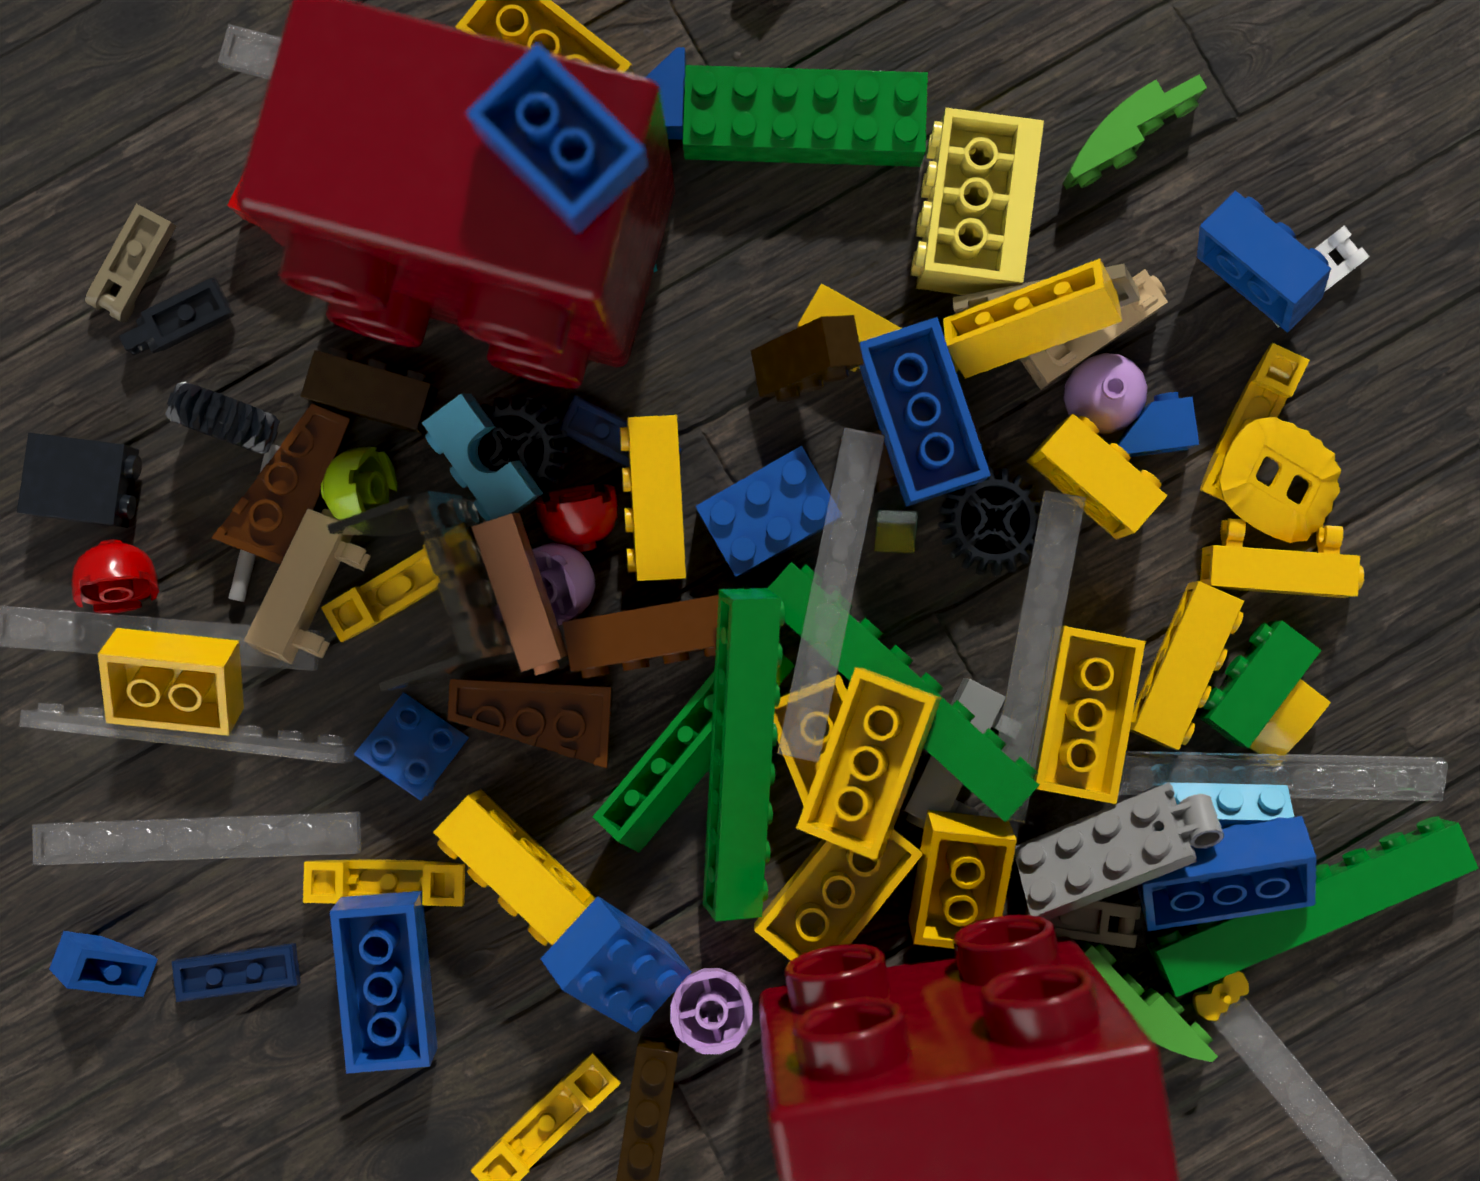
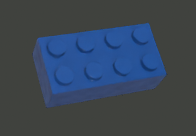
(922, 412)
(1246, 874)
(384, 981)

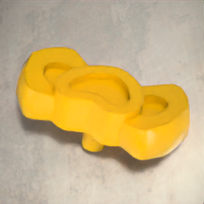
(1220, 995)

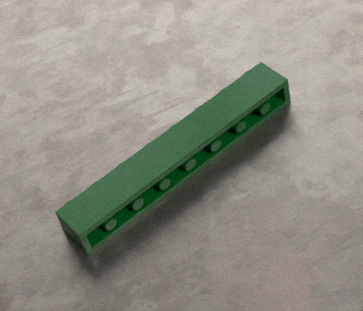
(952, 740)
(742, 752)
(1344, 894)

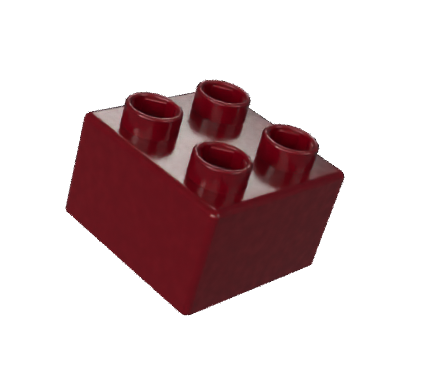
(415, 218)
(962, 1066)

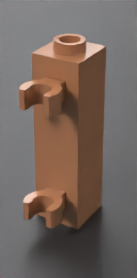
(520, 593)

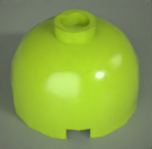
(358, 482)

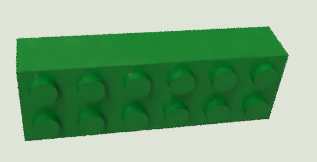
(805, 115)

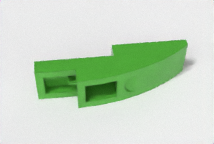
(1124, 128)
(1155, 1013)

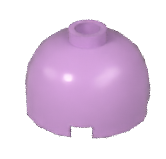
(1106, 391)
(566, 579)
(711, 1011)

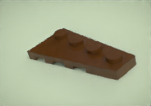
(286, 487)
(549, 716)

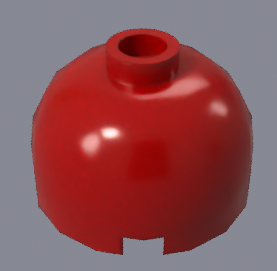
(578, 515)
(114, 577)

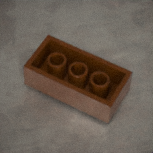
(642, 635)

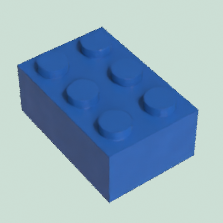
(557, 138)
(1263, 260)
(767, 512)
(615, 965)

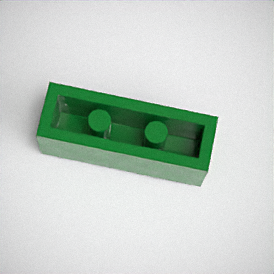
(1258, 682)

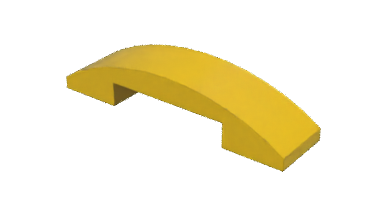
(1262, 397)
(382, 596)
(330, 879)
(547, 1122)

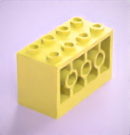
(977, 197)

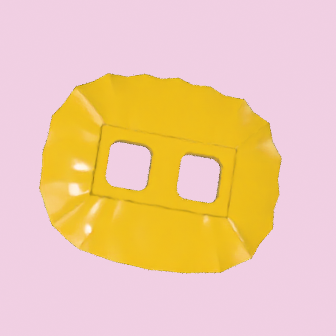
(1268, 506)

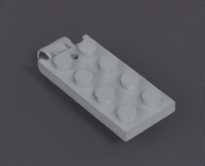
(1114, 850)

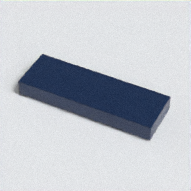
(595, 429)
(236, 972)

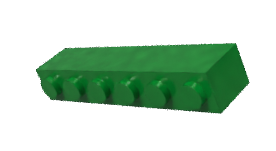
(666, 771)

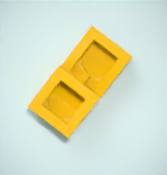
(1291, 720)

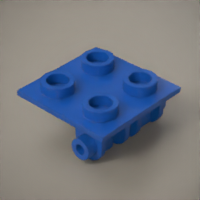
(411, 746)

